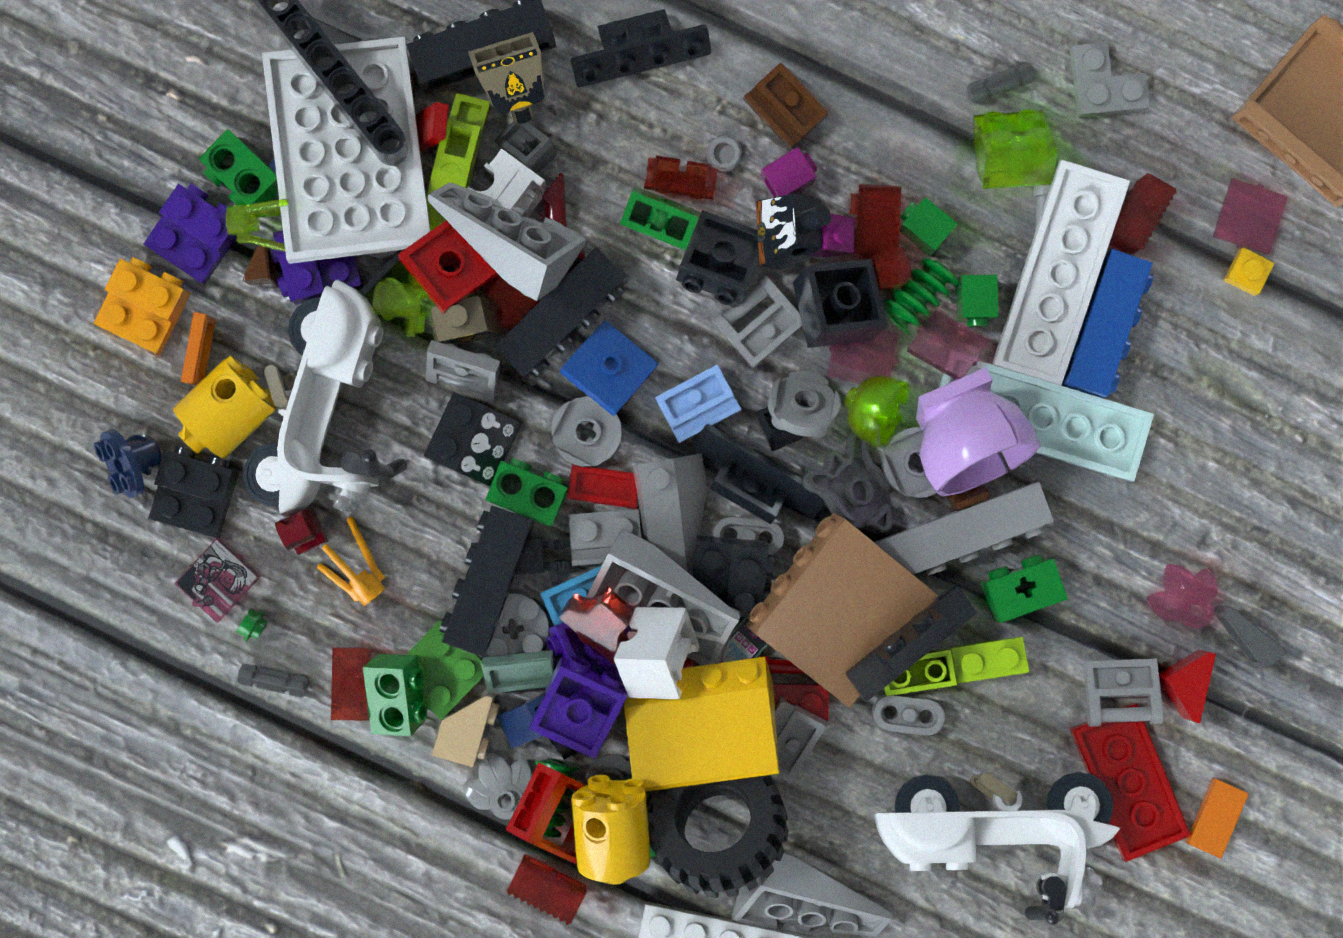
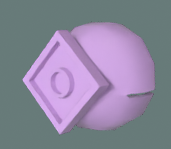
(967, 430)

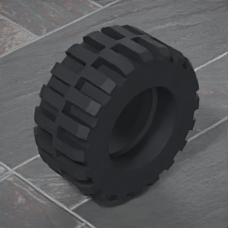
(726, 868)

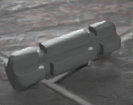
(1001, 82)
(273, 680)

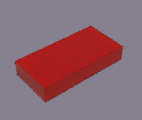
(432, 125)
(602, 486)

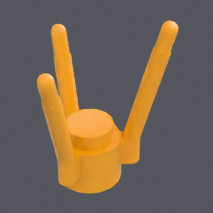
(362, 586)

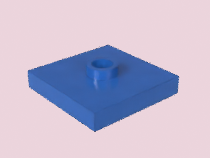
(609, 368)

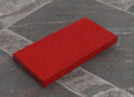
(1140, 790)

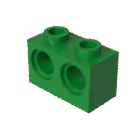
(245, 168)
(525, 500)
(388, 695)

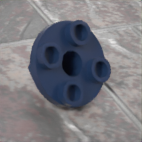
(127, 460)

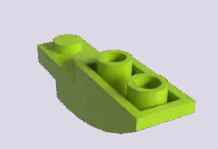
(460, 148)
(963, 664)

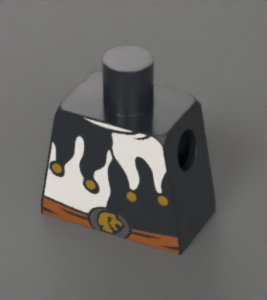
(789, 229)

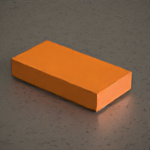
(198, 348)
(1216, 818)

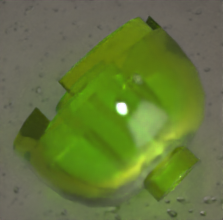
(875, 408)

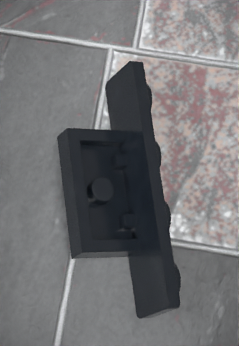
(639, 46)
(753, 479)
(910, 643)

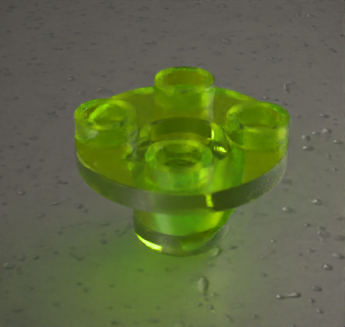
(401, 300)

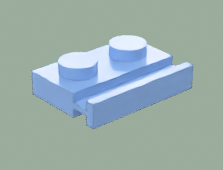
(697, 403)

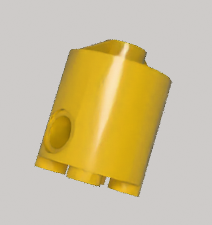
(223, 408)
(611, 829)

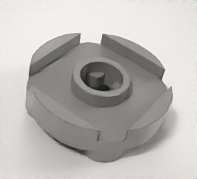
(797, 419)
(567, 438)
(895, 464)
(535, 625)

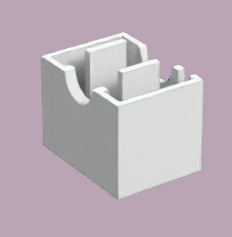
(514, 184)
(656, 652)

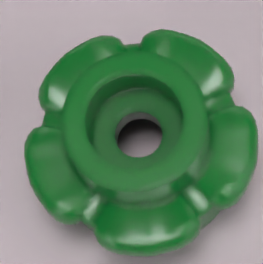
(252, 625)

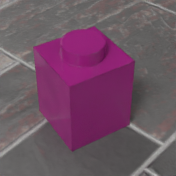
(789, 173)
(837, 237)

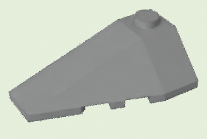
(519, 249)
(672, 505)
(652, 579)
(810, 899)

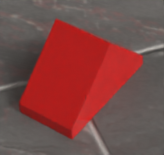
(1189, 683)

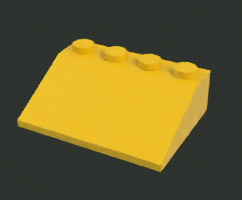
(712, 733)

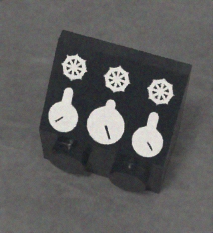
(472, 439)

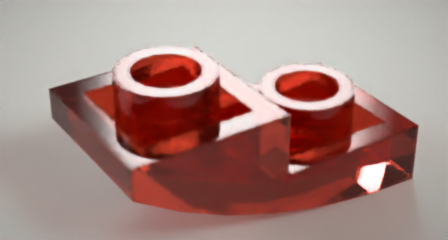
(891, 268)

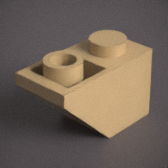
(463, 732)

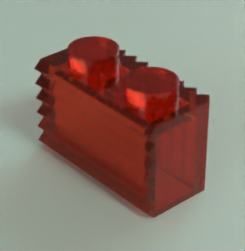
(1141, 214)
(876, 218)
(547, 889)

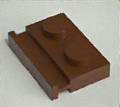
(785, 106)

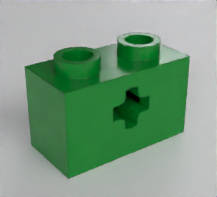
(660, 218)
(1043, 590)

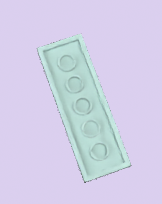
(1074, 423)

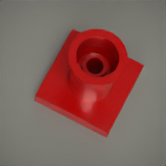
(442, 250)

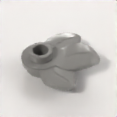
(495, 782)

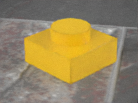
(1249, 271)

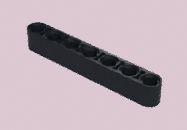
(335, 75)

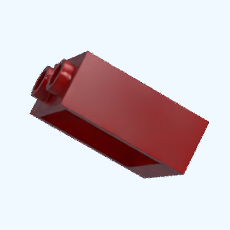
(537, 809)

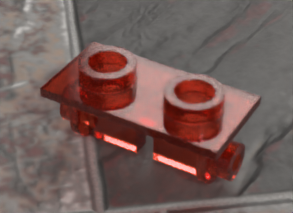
(664, 178)

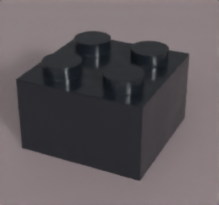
(839, 303)

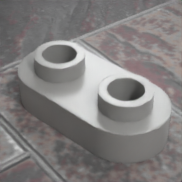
(750, 530)
(907, 715)

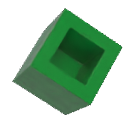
(926, 225)
(977, 300)

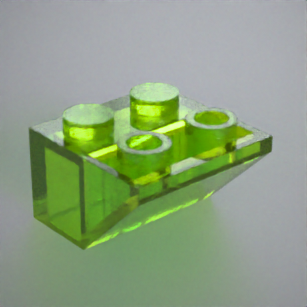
(1014, 149)

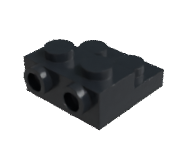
(720, 259)
(193, 492)
(734, 570)

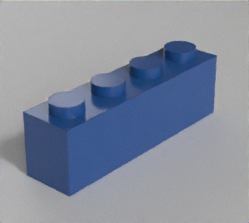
(1108, 323)

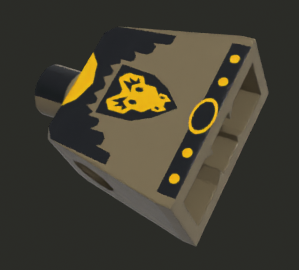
(511, 75)
(465, 321)

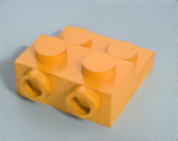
(142, 305)

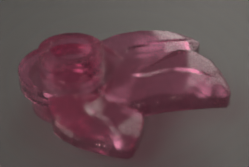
(1181, 592)

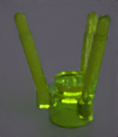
(246, 218)

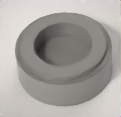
(724, 154)

